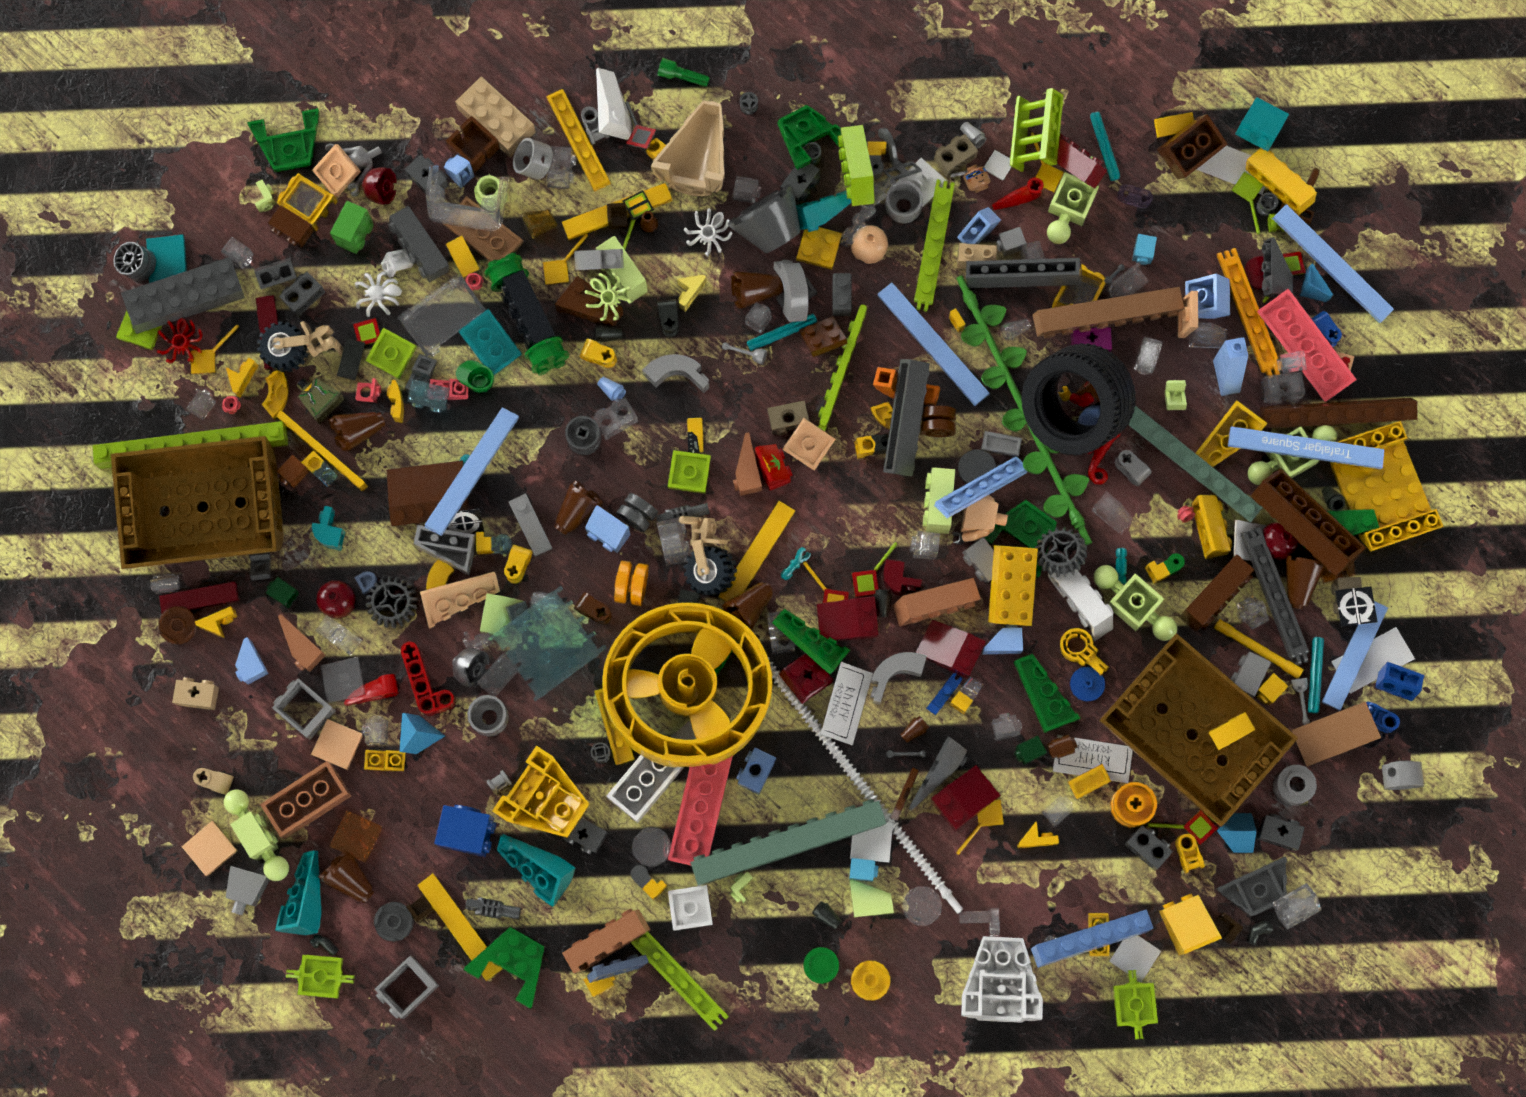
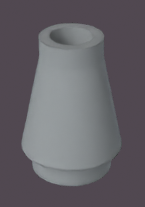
(976, 136)

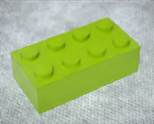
(856, 165)

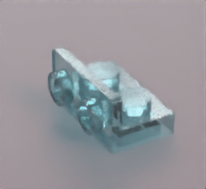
(428, 395)

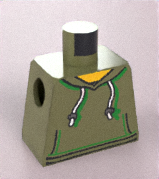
(319, 398)

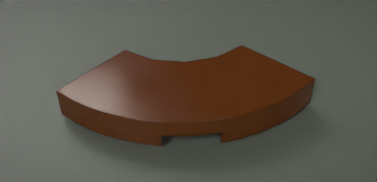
(904, 794)

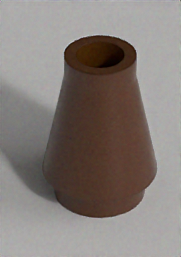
(648, 222)
(914, 729)

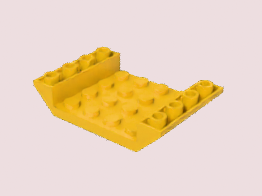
(1390, 491)

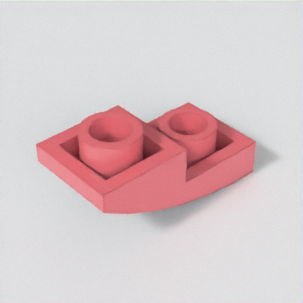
(457, 390)

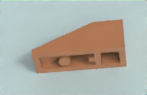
(747, 473)
(300, 646)

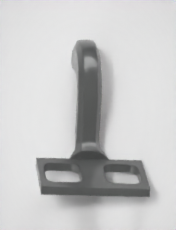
(898, 166)

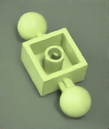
(1068, 209)
(1291, 465)
(1148, 600)
(255, 836)

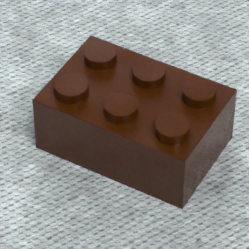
(1192, 146)

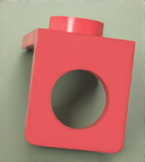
(374, 394)

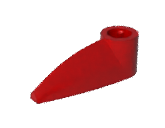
(1021, 195)
(377, 689)

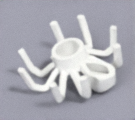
(708, 231)
(377, 293)

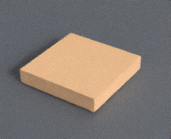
(336, 170)
(1189, 315)
(809, 444)
(337, 744)
(209, 848)

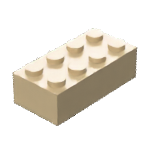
(495, 115)

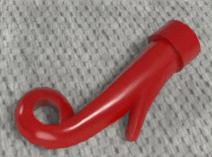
(1095, 461)

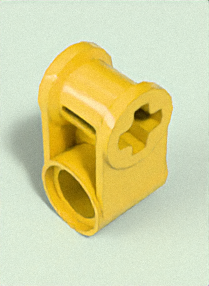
(595, 353)
(518, 560)
(1189, 854)

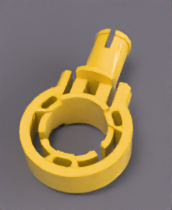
(1080, 657)

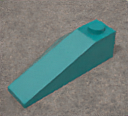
(818, 213)
(544, 871)
(303, 907)

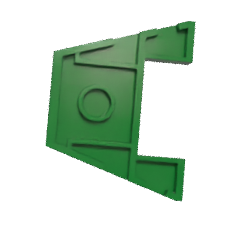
(802, 128)
(288, 149)
(1026, 525)
(515, 955)

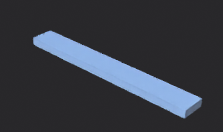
(1333, 263)
(933, 344)
(471, 471)

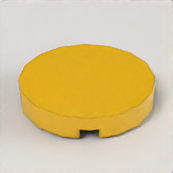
(870, 980)

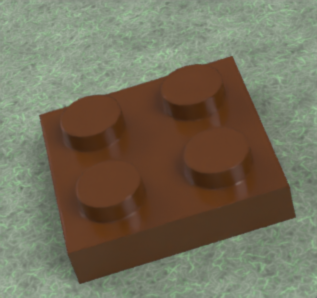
(823, 336)

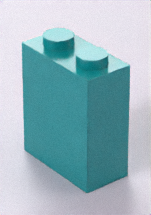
(1262, 124)

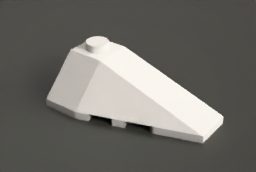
(612, 110)

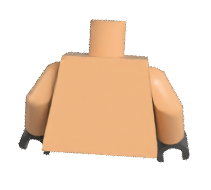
(980, 520)

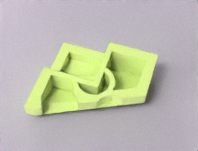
(495, 613)
(869, 900)

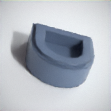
(366, 581)

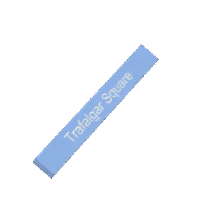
(1306, 447)

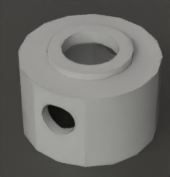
(534, 151)
(906, 191)
(482, 705)
(1402, 775)
(1282, 787)

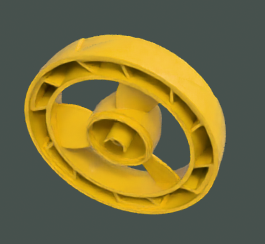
(687, 684)

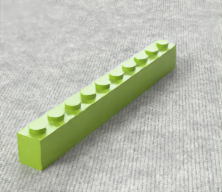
(274, 431)

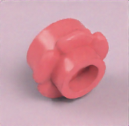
(478, 278)
(231, 400)
(1185, 514)

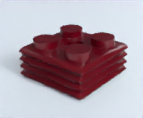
(805, 688)

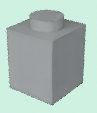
(1010, 241)

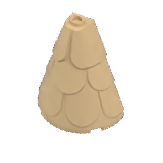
(695, 153)

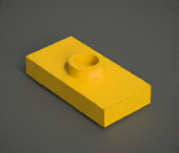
(1089, 781)

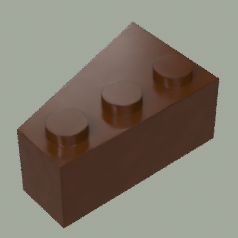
(574, 302)

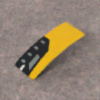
(695, 435)

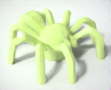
(608, 296)

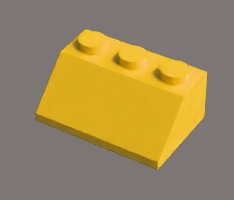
(1211, 526)

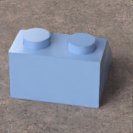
(1212, 295)
(607, 530)

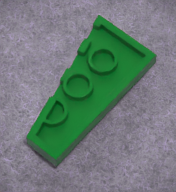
(1356, 520)
(819, 648)
(1047, 701)

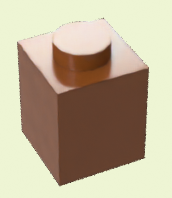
(292, 472)

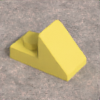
(693, 286)

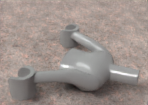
(362, 160)

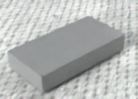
(1001, 444)

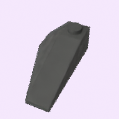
(945, 764)

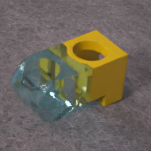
(319, 468)
(492, 545)

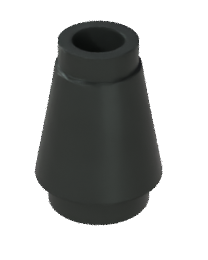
(607, 333)
(1333, 499)
(883, 602)
(826, 915)

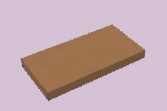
(489, 244)
(1336, 734)

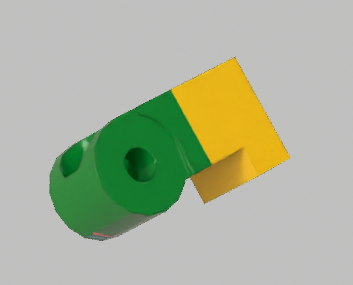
(1166, 568)

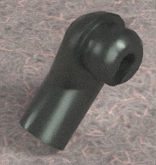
(1259, 929)
(326, 943)

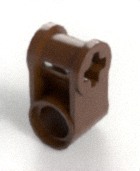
(590, 607)

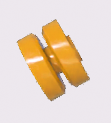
(629, 582)
(1143, 798)

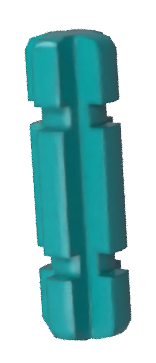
(1121, 564)

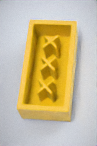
(1012, 585)

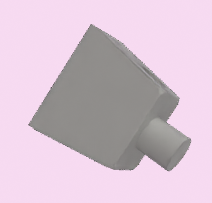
(245, 888)

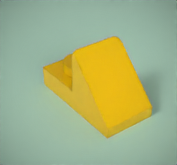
(240, 380)
(212, 622)
(1032, 840)

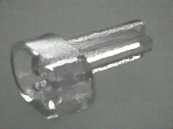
(990, 917)

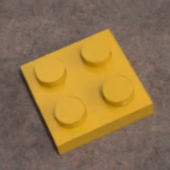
(819, 247)

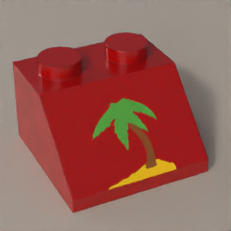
(772, 466)

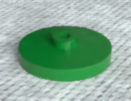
(821, 965)

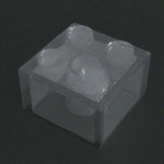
(672, 541)

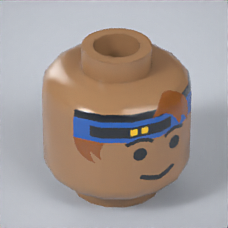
(977, 178)

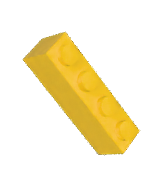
(1281, 180)

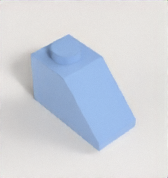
(459, 170)
(979, 227)
(1006, 641)
(249, 663)

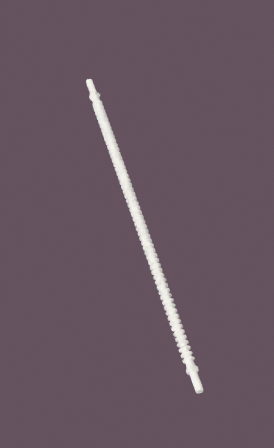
(945, 892)

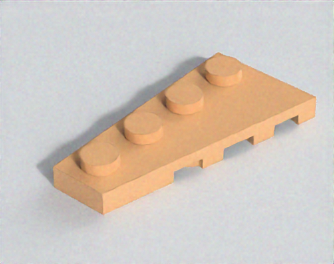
(448, 599)

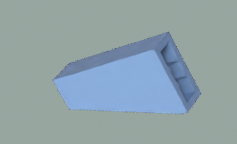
(1231, 366)

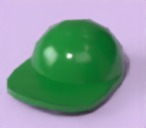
(475, 376)

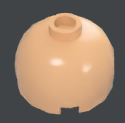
(870, 244)

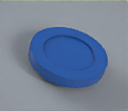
(1087, 684)

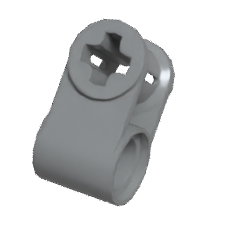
(592, 126)
(1134, 468)

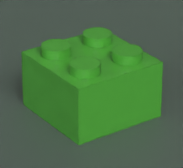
(352, 227)

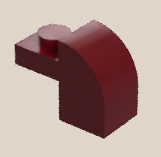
(894, 578)

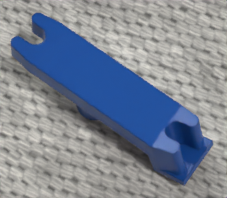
(944, 694)

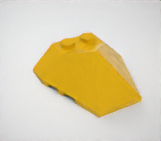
(543, 797)

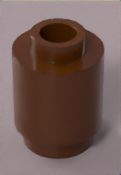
(1062, 747)

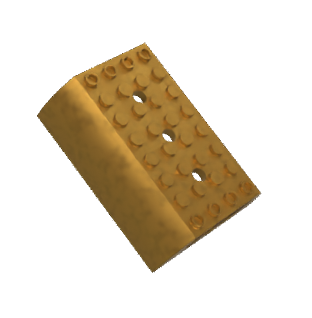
(184, 479)
(1197, 700)

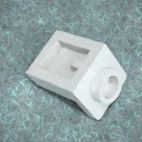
(396, 261)

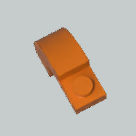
(886, 382)

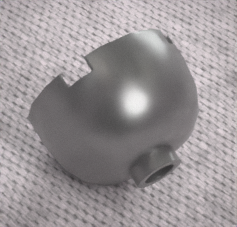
(470, 666)

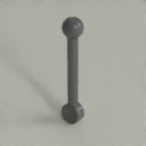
(1108, 280)
(890, 754)

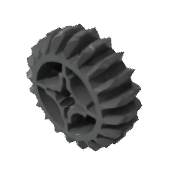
(1065, 542)
(383, 605)

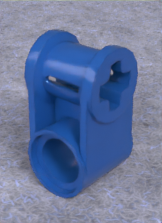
(1327, 327)
(1379, 716)

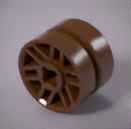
(938, 421)

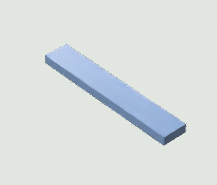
(980, 487)
(1352, 660)

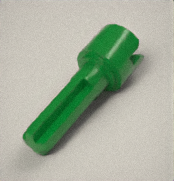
(670, 69)

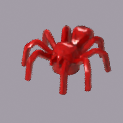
(181, 341)

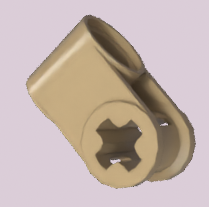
(216, 781)

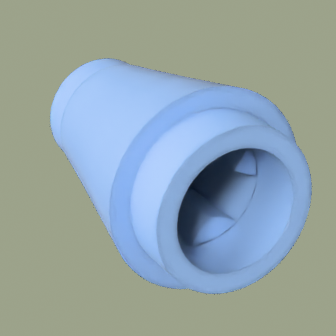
(611, 388)

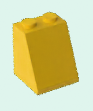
(1189, 924)

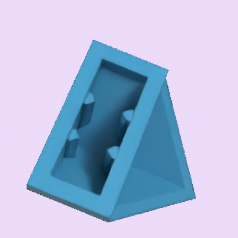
(1314, 286)
(417, 734)
(1239, 832)

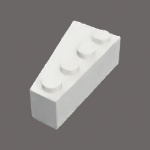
(1085, 601)

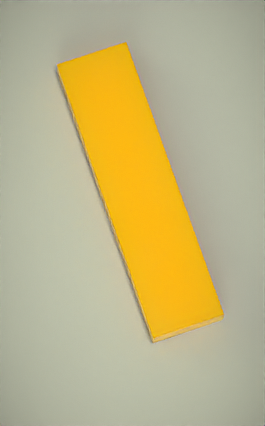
(620, 748)

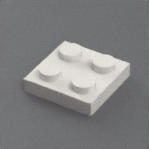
(690, 907)

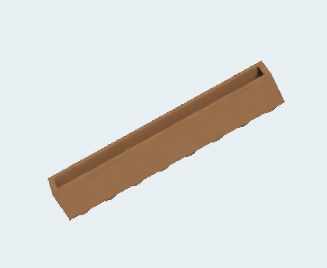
(1107, 312)

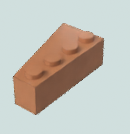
(936, 601)
(606, 941)

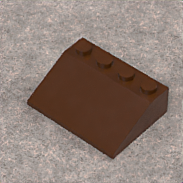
(418, 490)

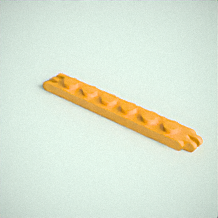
(1247, 309)

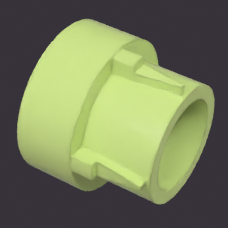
(485, 185)

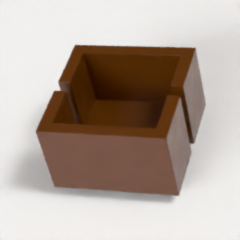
(475, 145)

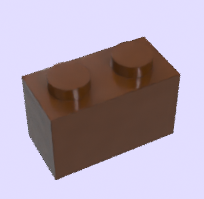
(290, 226)

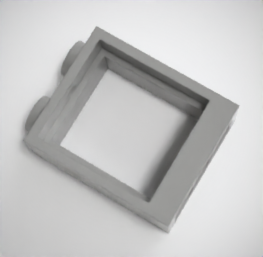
(317, 722)
(384, 997)

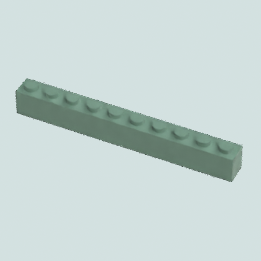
(1194, 465)
(788, 843)

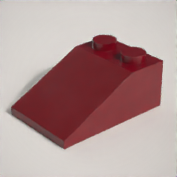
(848, 619)
(951, 648)
(965, 798)

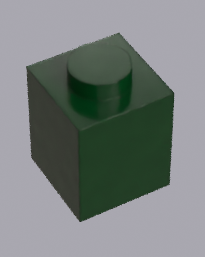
(282, 592)
(1030, 750)

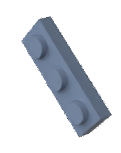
(617, 967)

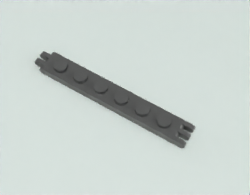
(1275, 595)

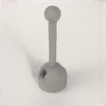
(758, 355)
(1300, 686)

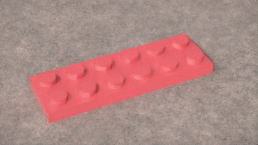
(1299, 333)
(699, 811)

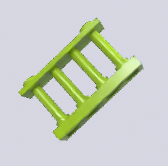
(1050, 133)

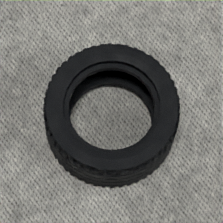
(1046, 415)

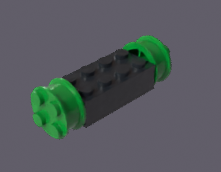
(542, 346)

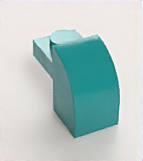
(327, 535)

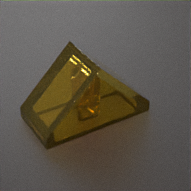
(538, 222)

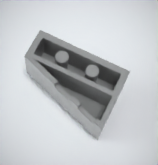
(451, 548)

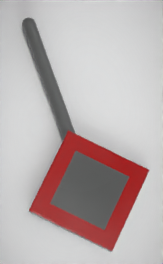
(641, 136)

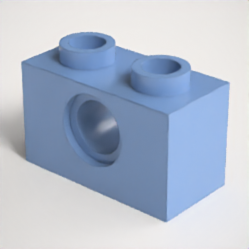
(756, 782)

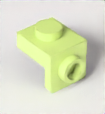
(267, 202)
(1175, 395)
(741, 881)

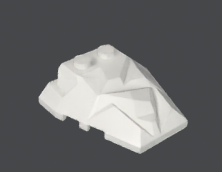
(1002, 983)

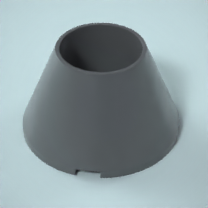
(769, 221)

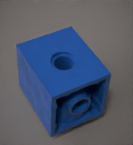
(465, 830)

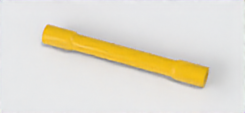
(1286, 665)

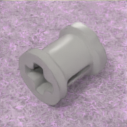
(499, 782)

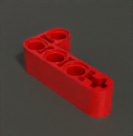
(422, 677)

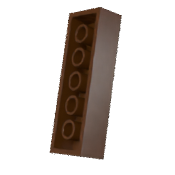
(1308, 522)

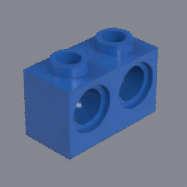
(1399, 681)

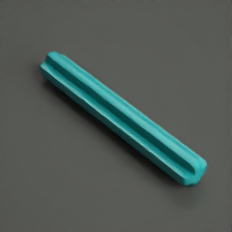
(1105, 146)
(780, 333)
(1315, 675)

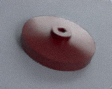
(1254, 272)

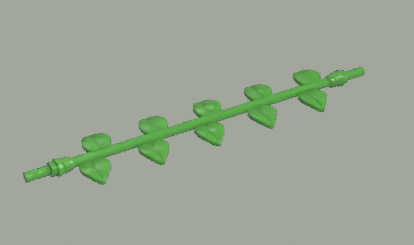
(1014, 419)

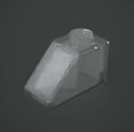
(1208, 336)
(1147, 355)
(1292, 362)
(1113, 513)

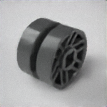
(134, 261)
(578, 443)
(637, 512)

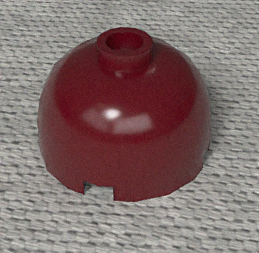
(379, 185)
(1279, 541)
(336, 599)

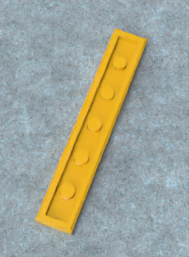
(578, 140)
(598, 218)
(322, 451)
(759, 550)
(456, 922)

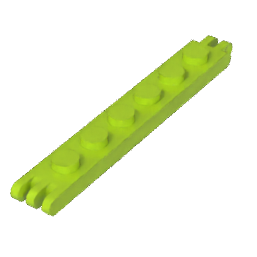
(933, 245)
(843, 362)
(679, 979)

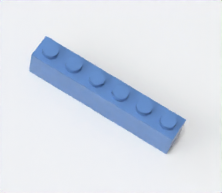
(1092, 938)

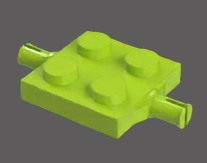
(320, 976)
(1135, 1004)

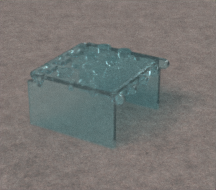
(547, 643)

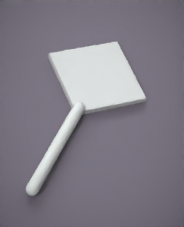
(996, 165)

